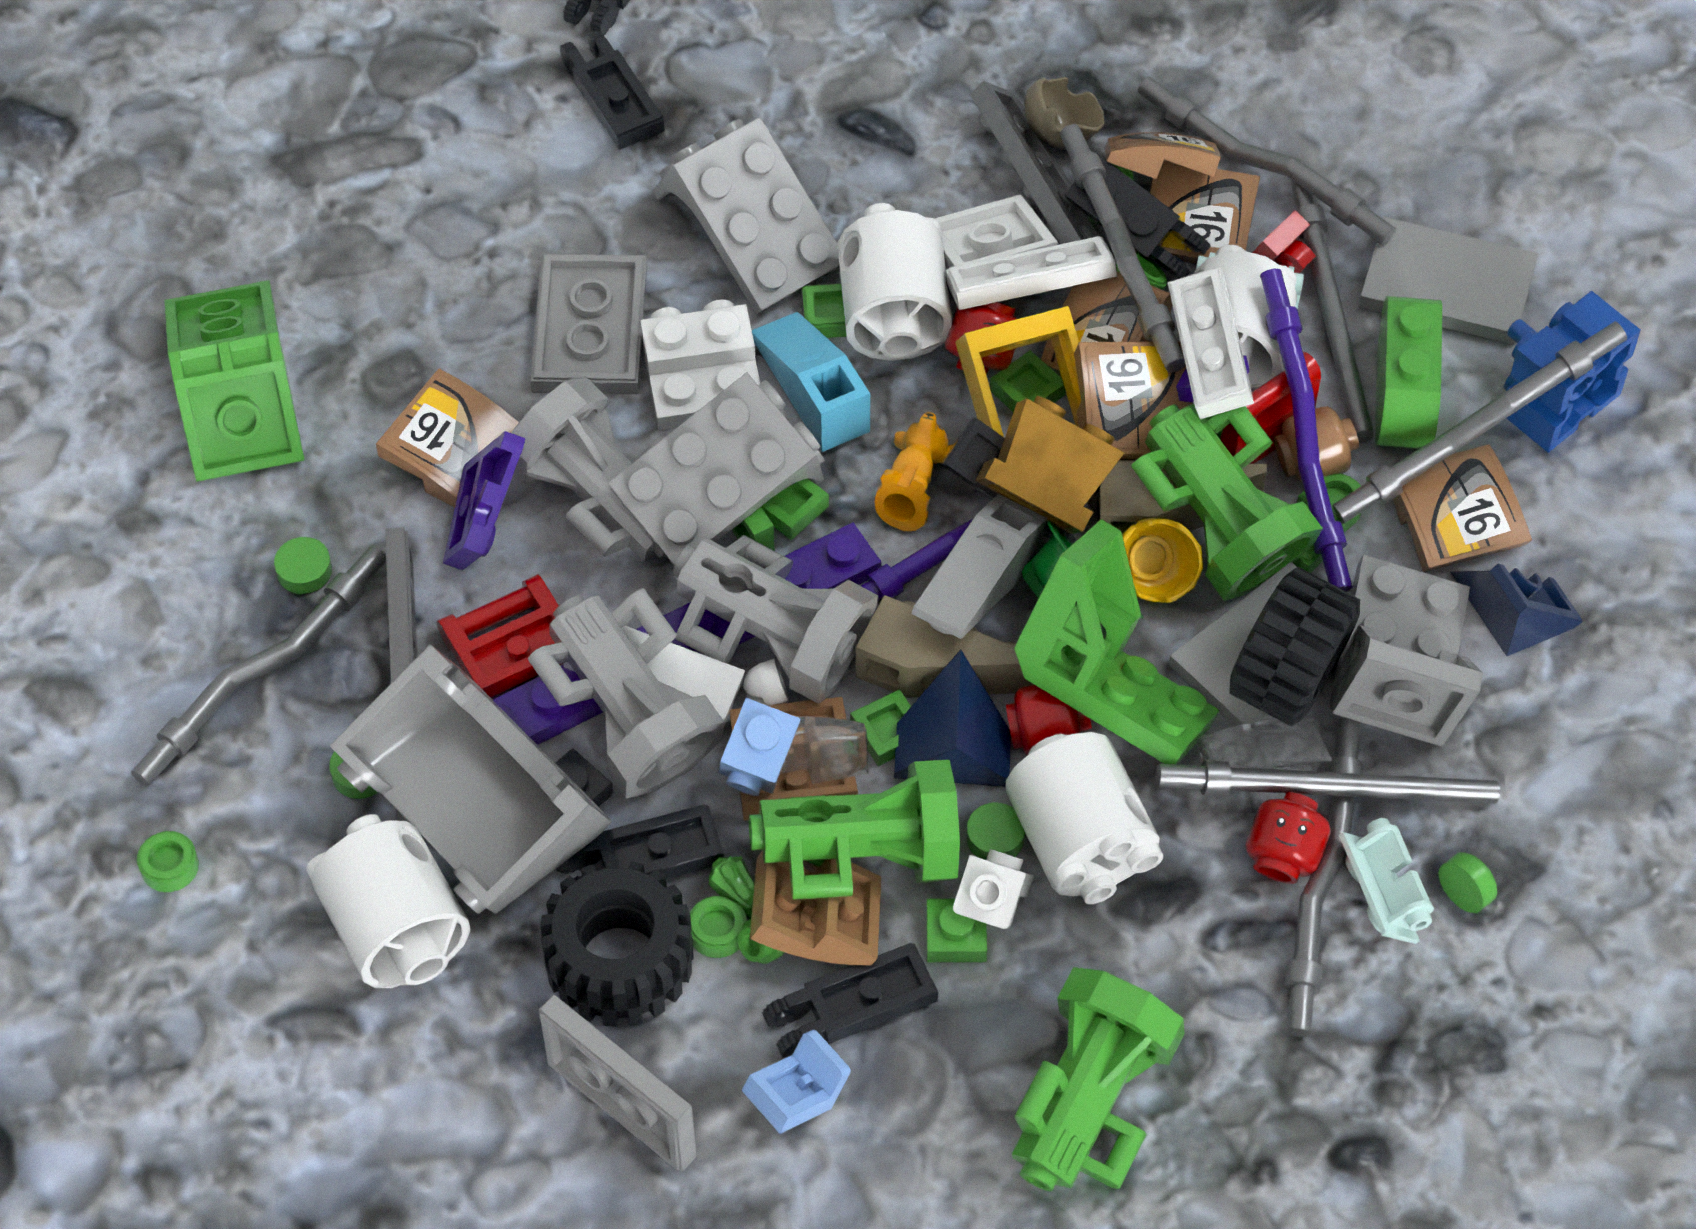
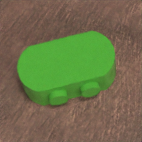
(1408, 372)

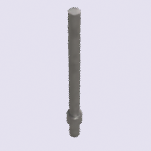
(1333, 312)
(1218, 778)

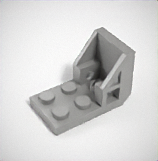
(1404, 652)

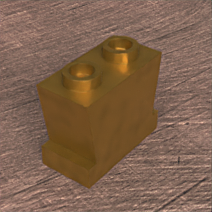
(1051, 463)

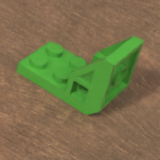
(232, 381)
(1072, 661)

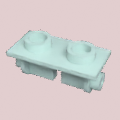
(1395, 904)

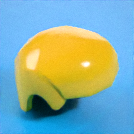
(1162, 559)

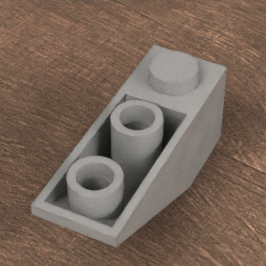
(981, 567)

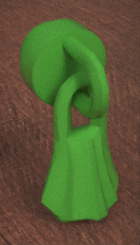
(733, 880)

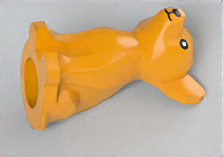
(903, 495)

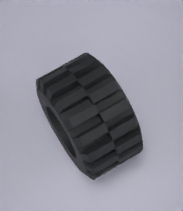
(1294, 646)
(611, 901)

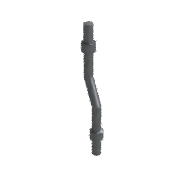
(1344, 205)
(1153, 317)
(1570, 363)
(180, 733)
(1305, 972)

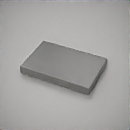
(1476, 279)
(589, 321)
(1212, 653)
(618, 1084)

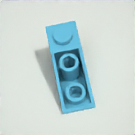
(816, 379)

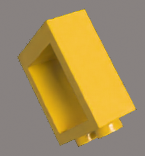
(1013, 334)

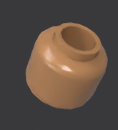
(1335, 443)

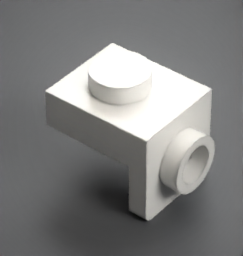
(992, 889)

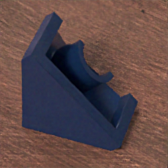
(1518, 608)
(956, 724)

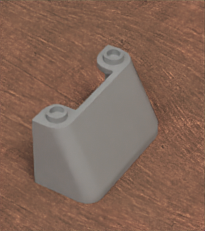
(468, 781)

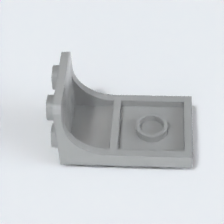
(753, 212)
(718, 467)

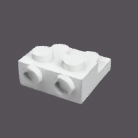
(992, 232)
(695, 357)

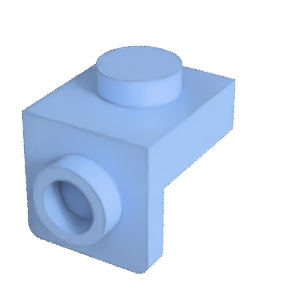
(758, 748)
(799, 1084)

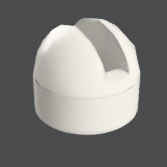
(766, 684)

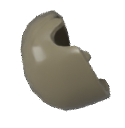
(1052, 107)

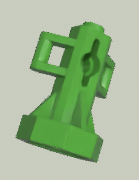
(1244, 528)
(905, 824)
(1111, 1040)

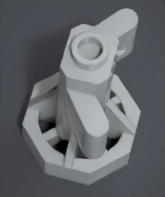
(575, 447)
(807, 629)
(650, 726)

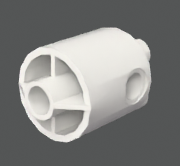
(894, 284)
(1250, 307)
(1082, 815)
(389, 903)

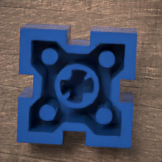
(1559, 411)

